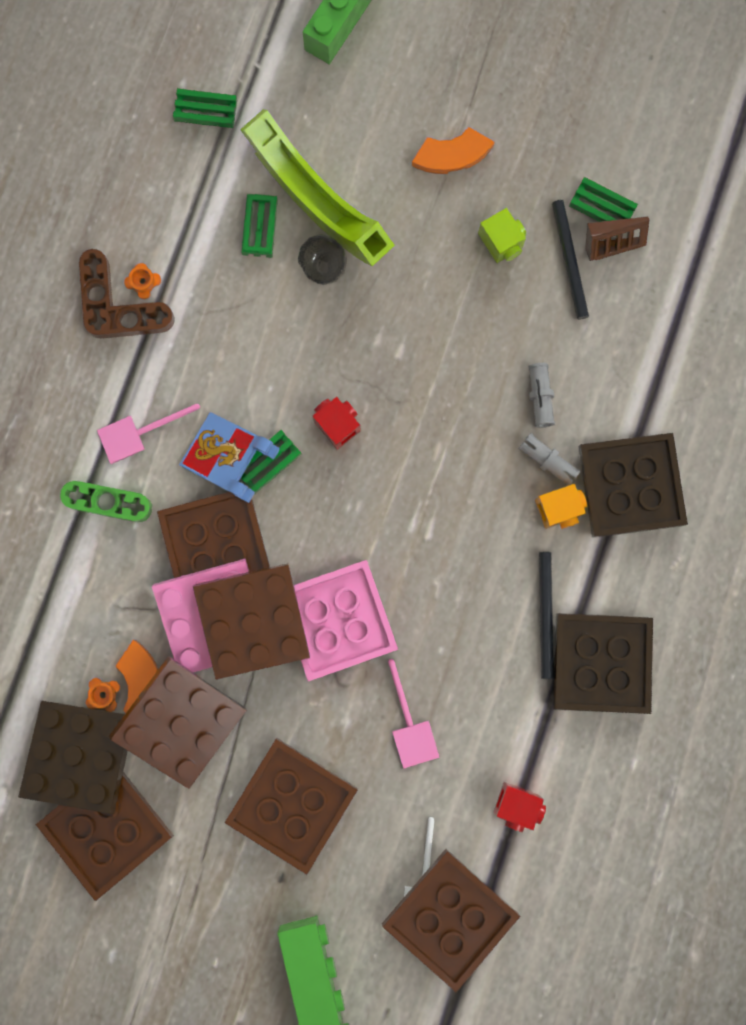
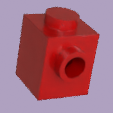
(337, 421)
(519, 807)

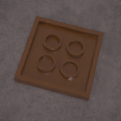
(212, 534)
(251, 621)
(177, 723)
(291, 806)
(104, 845)
(450, 920)

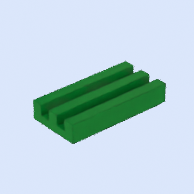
(205, 97)
(606, 194)
(258, 250)
(287, 444)

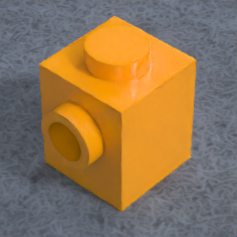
(561, 507)

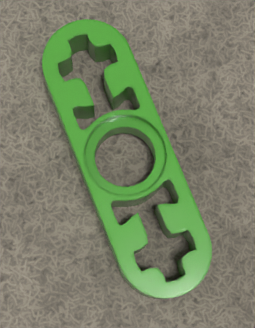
(86, 489)

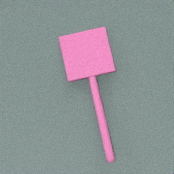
(123, 438)
(415, 741)

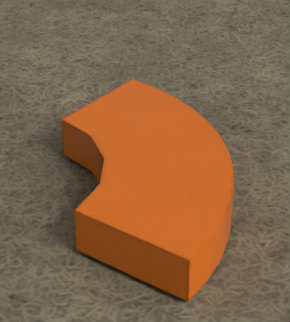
(453, 154)
(138, 669)

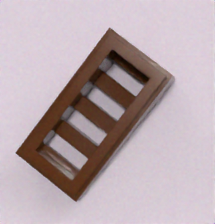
(605, 230)

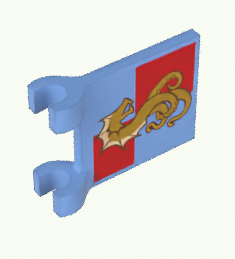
(223, 453)

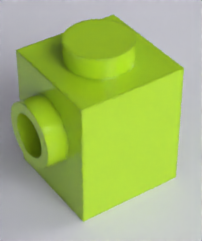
(503, 235)

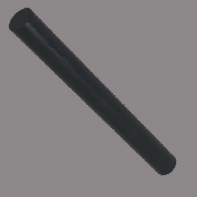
(570, 259)
(546, 615)

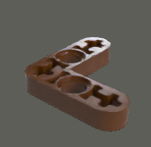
(113, 314)

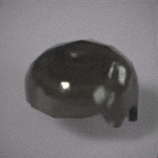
(322, 259)

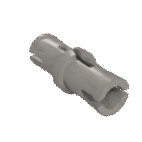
(541, 395)
(549, 459)

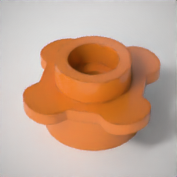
(142, 272)
(94, 699)

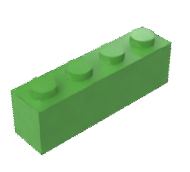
(332, 26)
(311, 972)

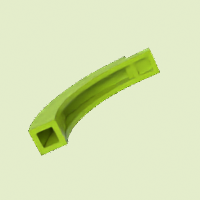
(337, 218)

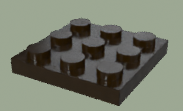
(632, 485)
(603, 663)
(74, 758)

